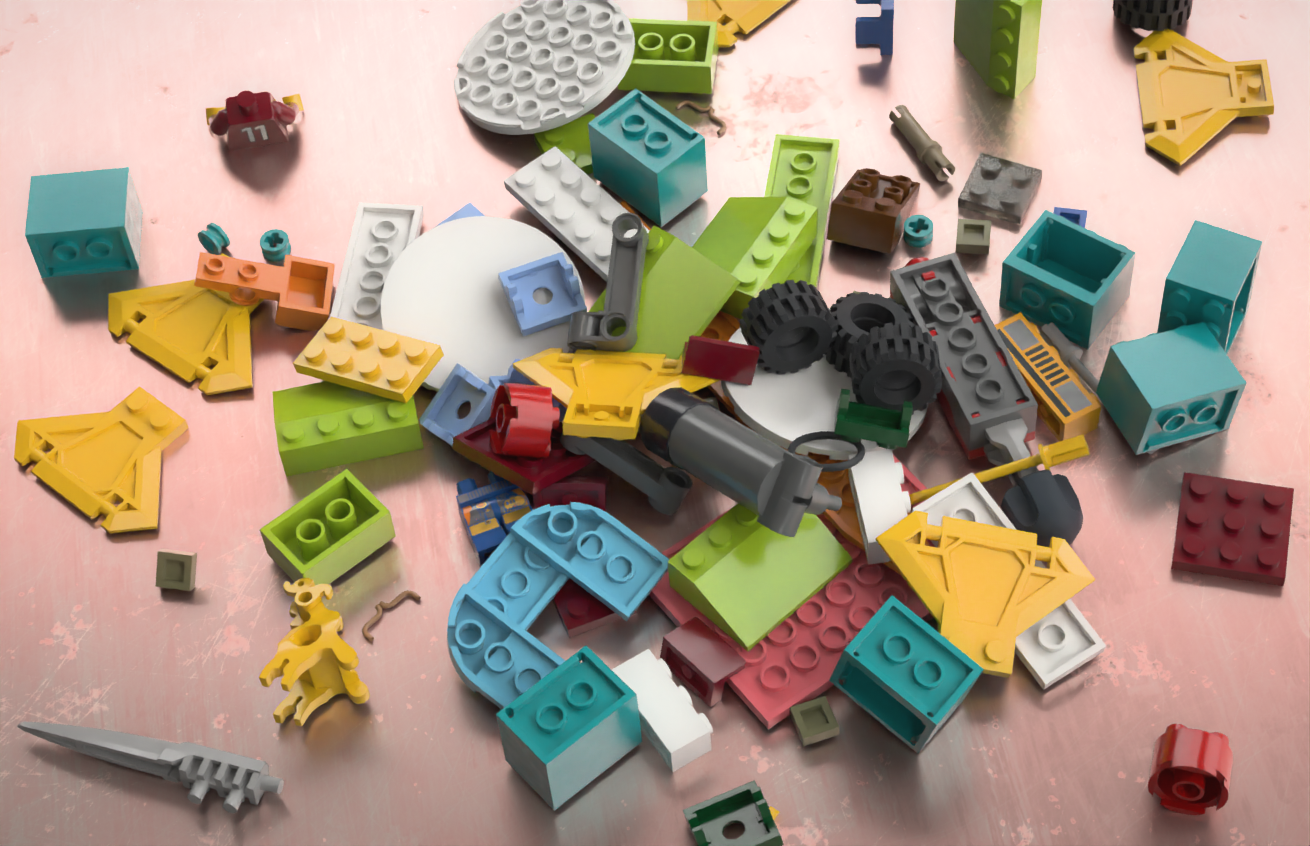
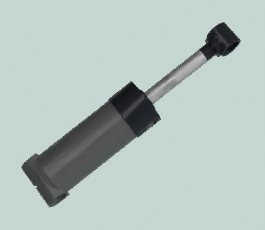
(735, 460)

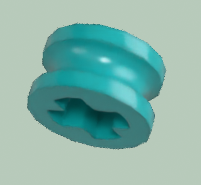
(273, 237)
(213, 238)
(922, 238)

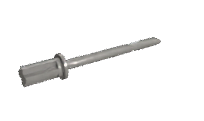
(1070, 355)

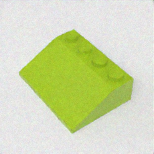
(1000, 41)
(757, 243)
(677, 295)
(339, 425)
(754, 576)

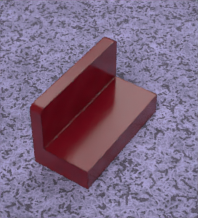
(719, 359)
(579, 489)
(700, 659)

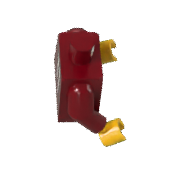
(254, 119)

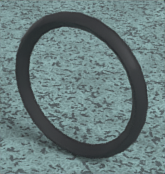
(830, 435)

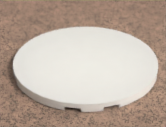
(543, 64)
(451, 295)
(798, 404)

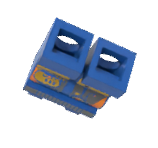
(487, 509)

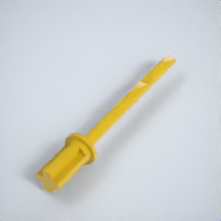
(1049, 456)

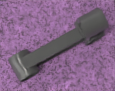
(622, 296)
(664, 486)

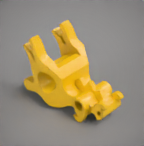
(313, 656)

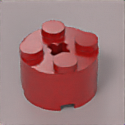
(523, 420)
(1191, 769)

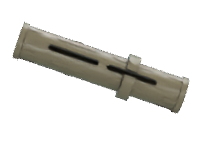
(928, 150)

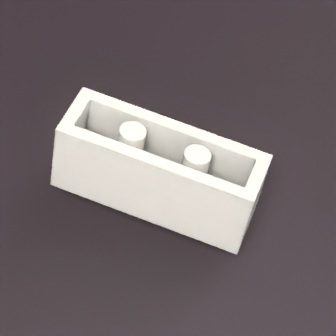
(878, 498)
(666, 711)

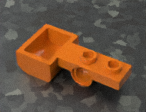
(299, 286)

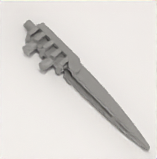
(185, 762)

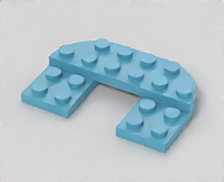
(521, 578)

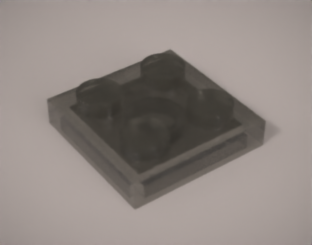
(1000, 188)

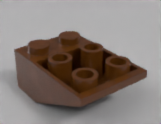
(872, 210)

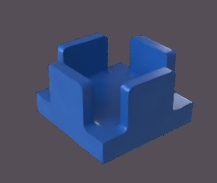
(877, 29)

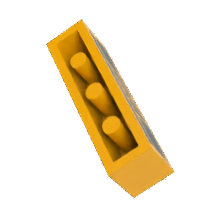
(1060, 396)

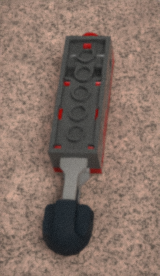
(985, 392)

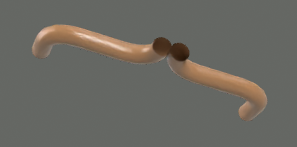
(706, 109)
(386, 605)

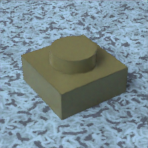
(973, 236)
(176, 569)
(814, 721)

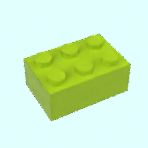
(672, 56)
(328, 531)

